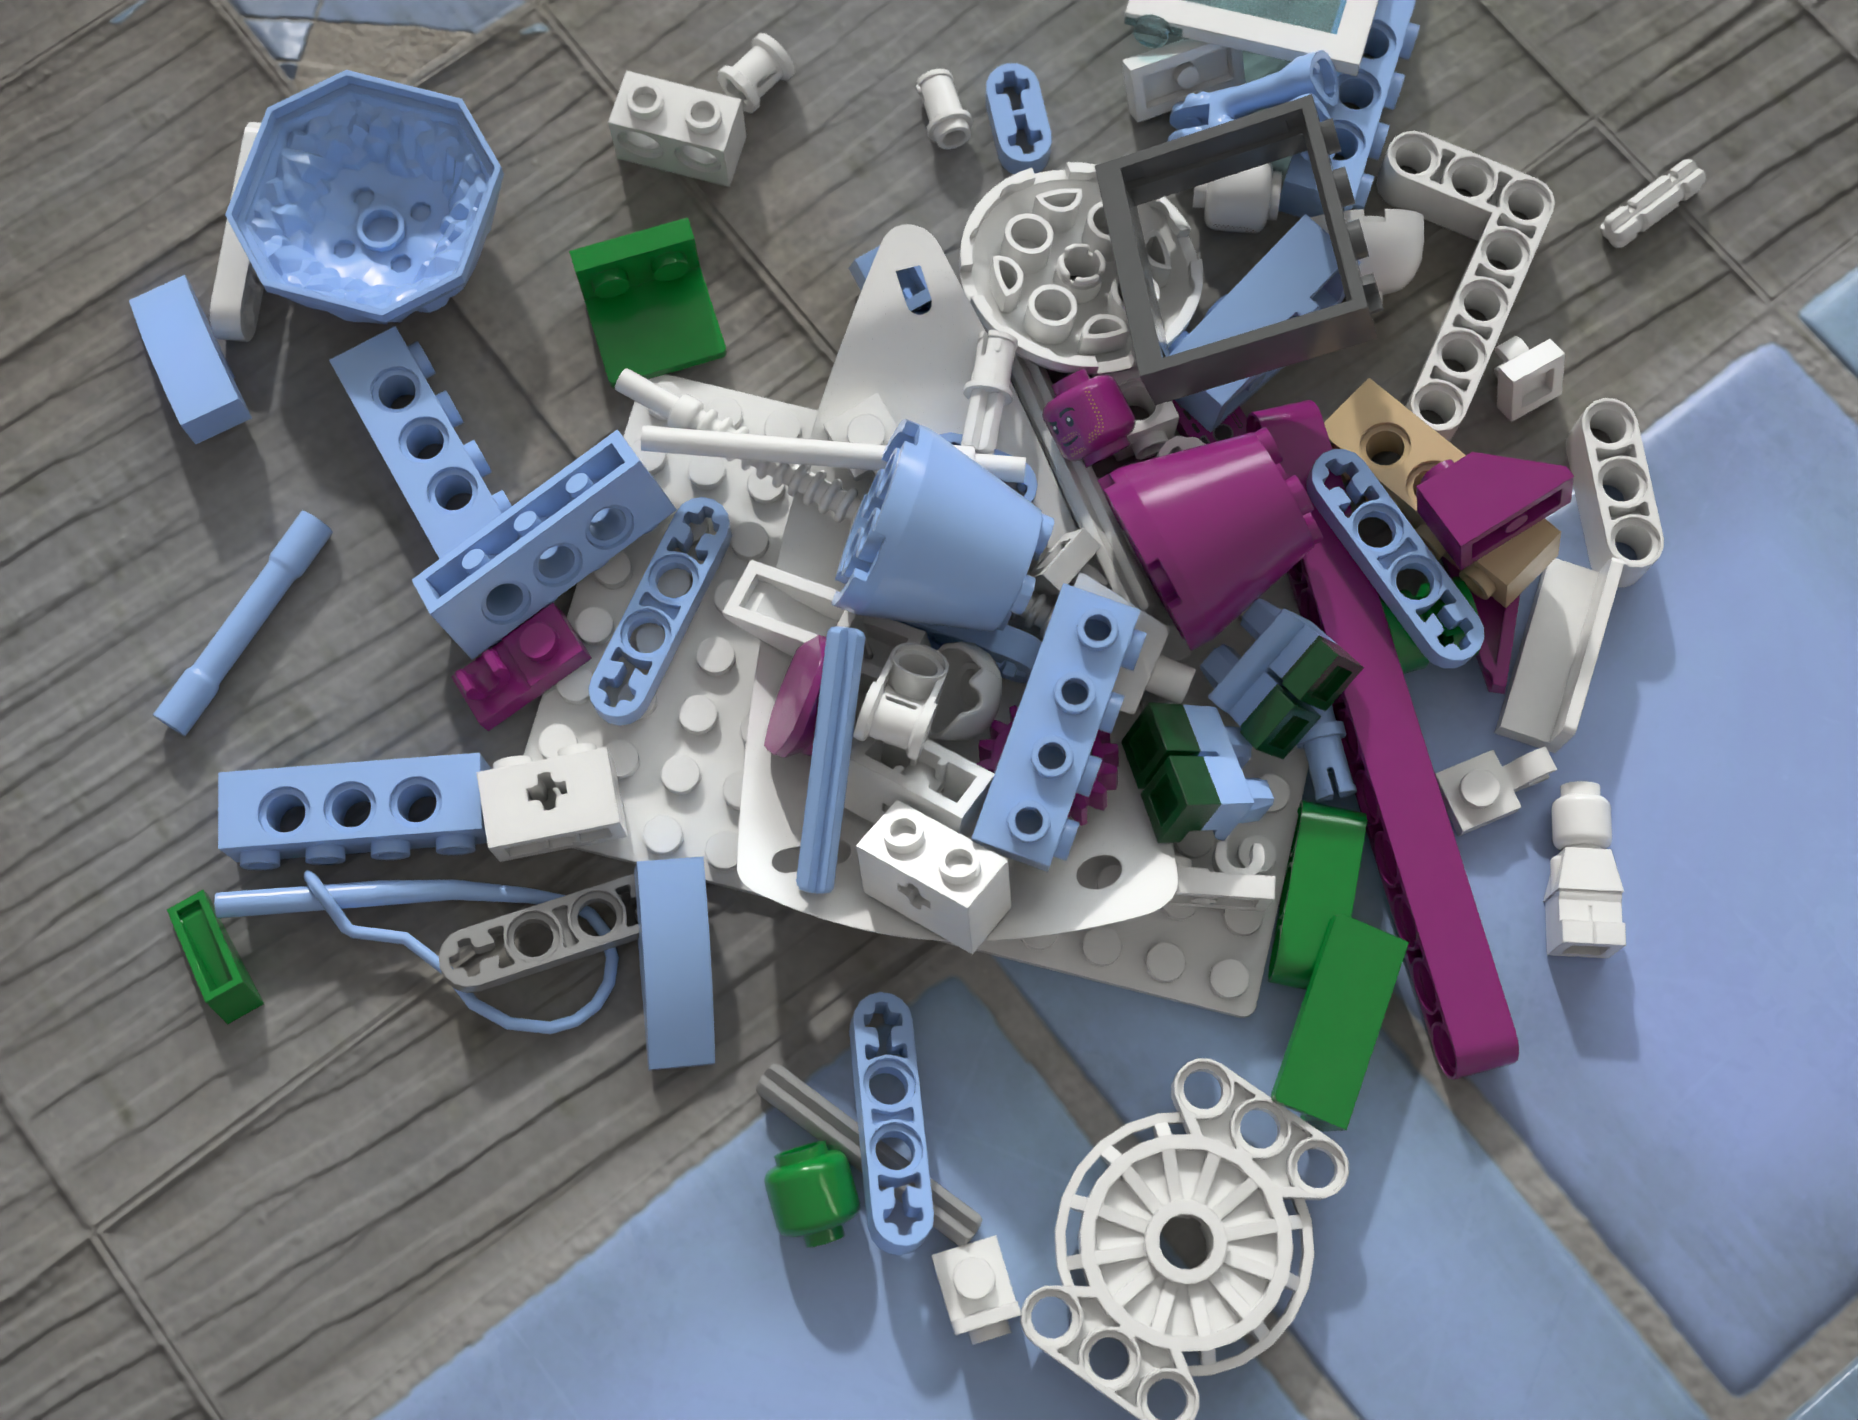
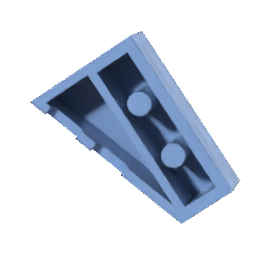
(1286, 283)

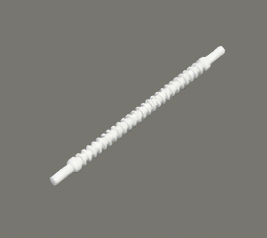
(688, 413)

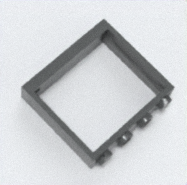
(1206, 158)

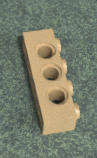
(1377, 423)

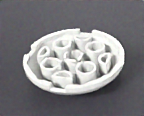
(1051, 227)

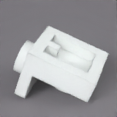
(976, 1289)

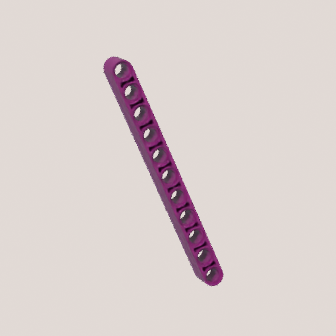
(1398, 786)

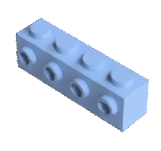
(1056, 727)

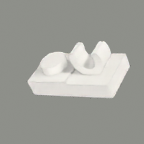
(1173, 71)
(1228, 885)

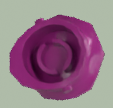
(796, 706)

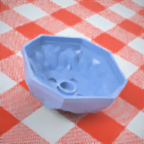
(366, 198)

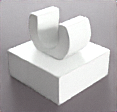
(1527, 376)
(1065, 563)

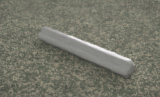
(841, 1133)

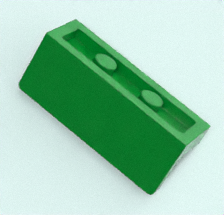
(1339, 1023)

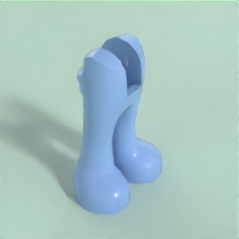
(1301, 77)

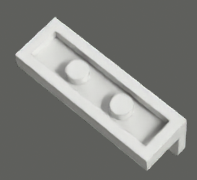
(1558, 653)

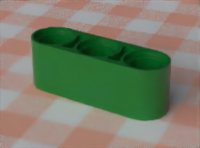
(1316, 887)

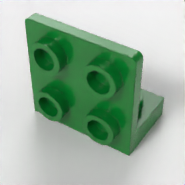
(649, 301)

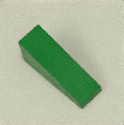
(214, 958)

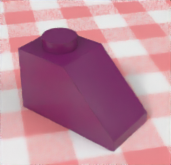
(1488, 501)

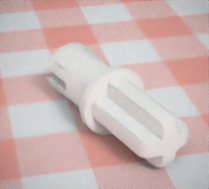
(988, 390)

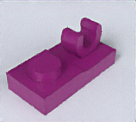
(521, 667)

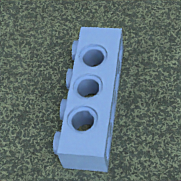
(1359, 129)
(374, 378)
(543, 545)
(256, 800)

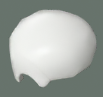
(969, 693)

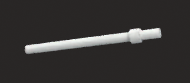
(801, 450)

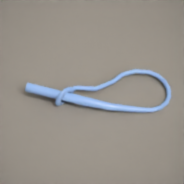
(394, 892)

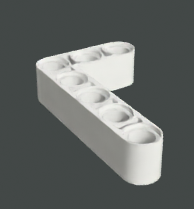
(1483, 287)

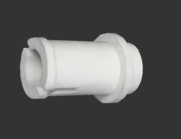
(948, 122)

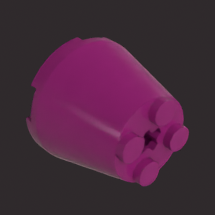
(1213, 527)

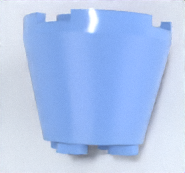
(940, 540)

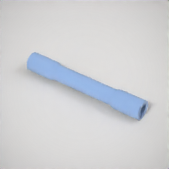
(202, 680)

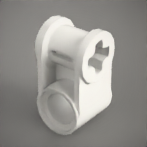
(904, 698)

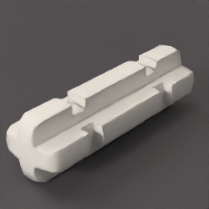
(1653, 203)

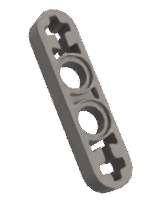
(559, 917)

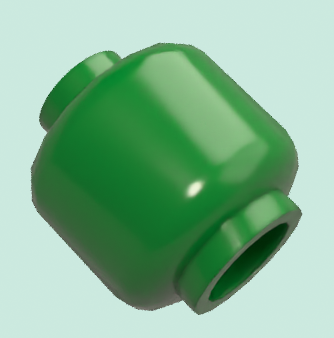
(812, 1193)

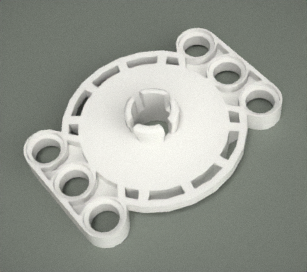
(1246, 1232)

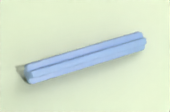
(830, 759)

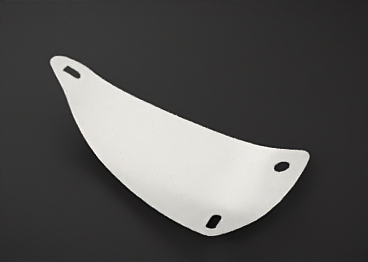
(921, 375)

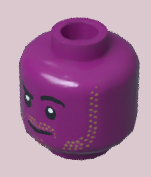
(1088, 418)

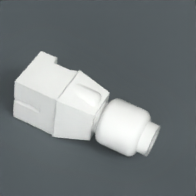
(1584, 881)

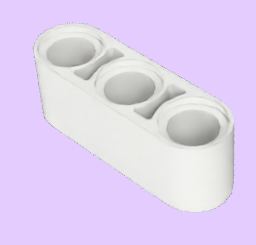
(1625, 468)

